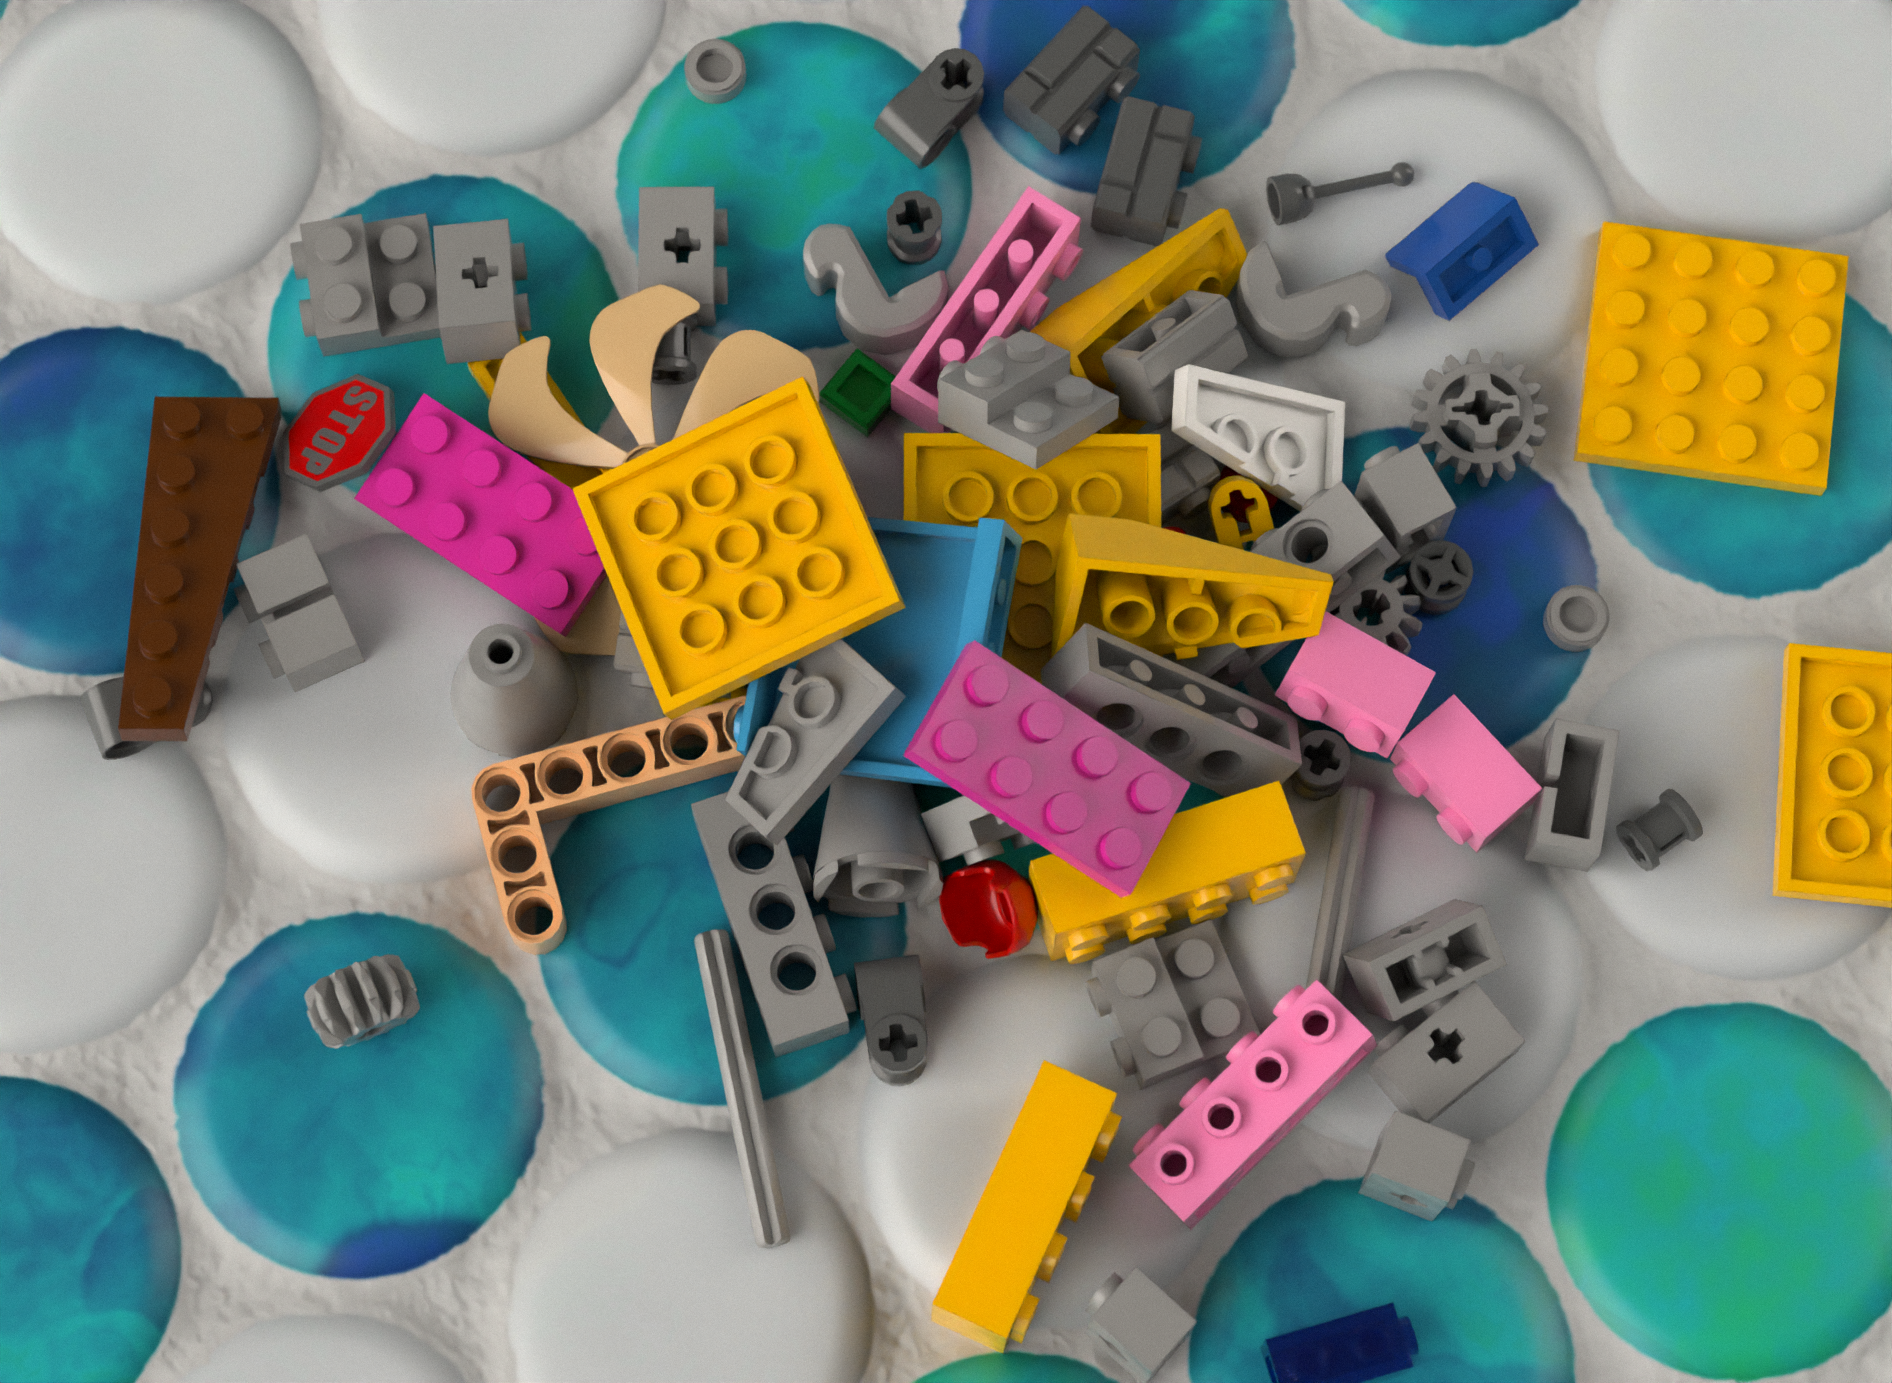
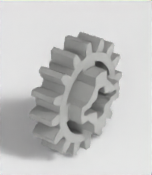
(1481, 393)

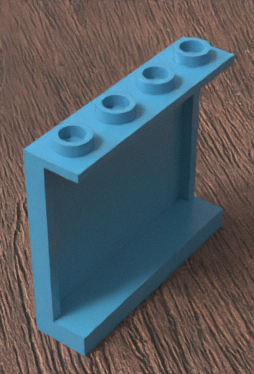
(954, 592)

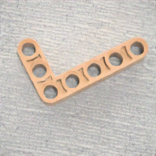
(598, 790)

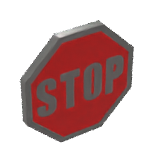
(339, 432)

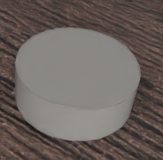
(715, 71)
(1576, 618)

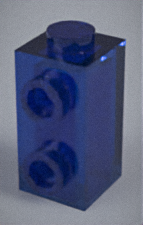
(1345, 1350)

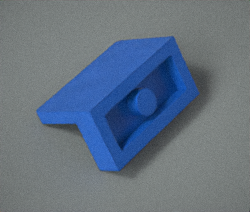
(1464, 247)

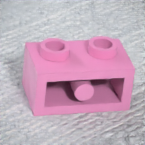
(1355, 685)
(1463, 774)

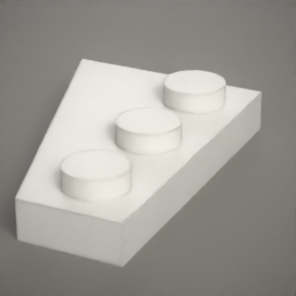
(1262, 431)

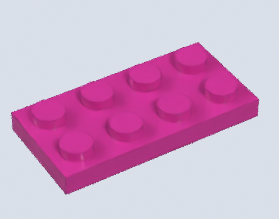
(487, 513)
(1047, 769)

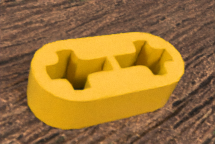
(1224, 524)

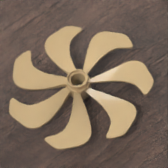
(624, 351)

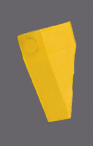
(1197, 259)
(1178, 590)

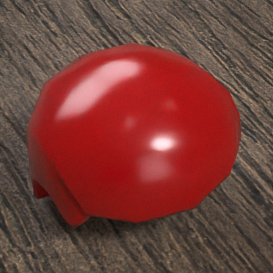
(989, 908)

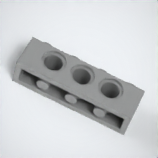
(1353, 558)
(1175, 713)
(790, 1016)

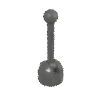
(1293, 196)

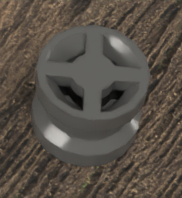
(1444, 565)

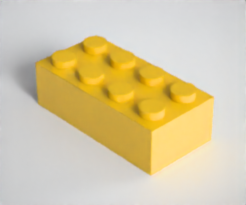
(1199, 866)
(1023, 1207)

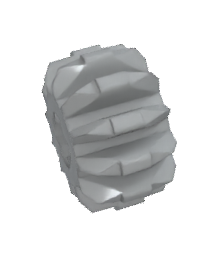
(1394, 610)
(362, 1001)

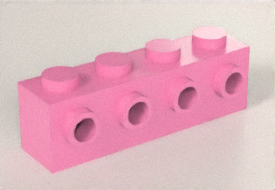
(993, 299)
(1252, 1102)

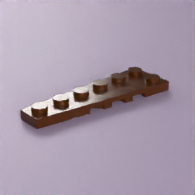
(193, 521)

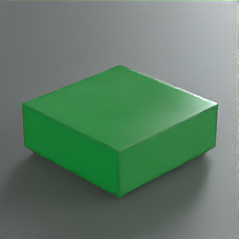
(859, 392)

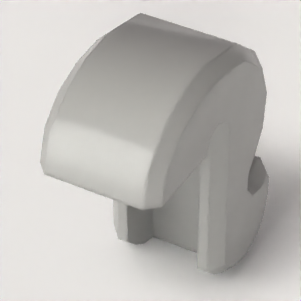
(862, 305)
(1306, 319)

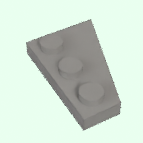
(820, 724)

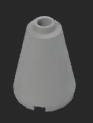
(513, 692)
(874, 849)

